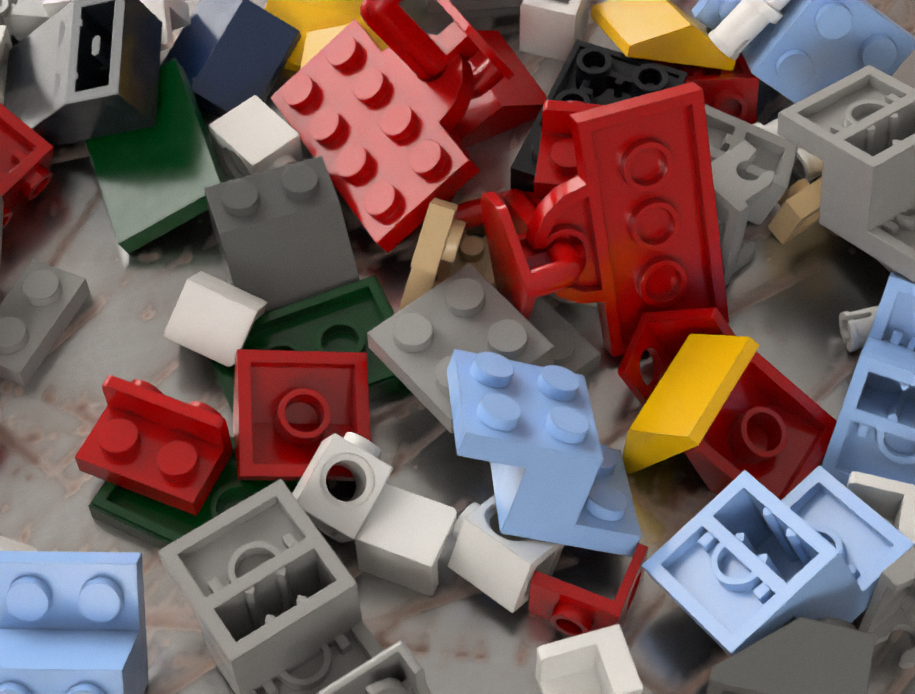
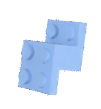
(817, 43)
(879, 409)
(543, 452)
(767, 561)
(72, 623)

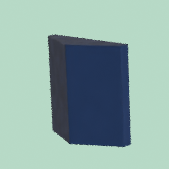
(232, 52)

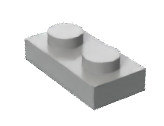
(35, 317)

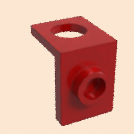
(663, 336)
(582, 611)

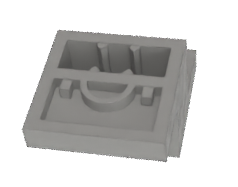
(868, 155)
(473, 318)
(271, 597)

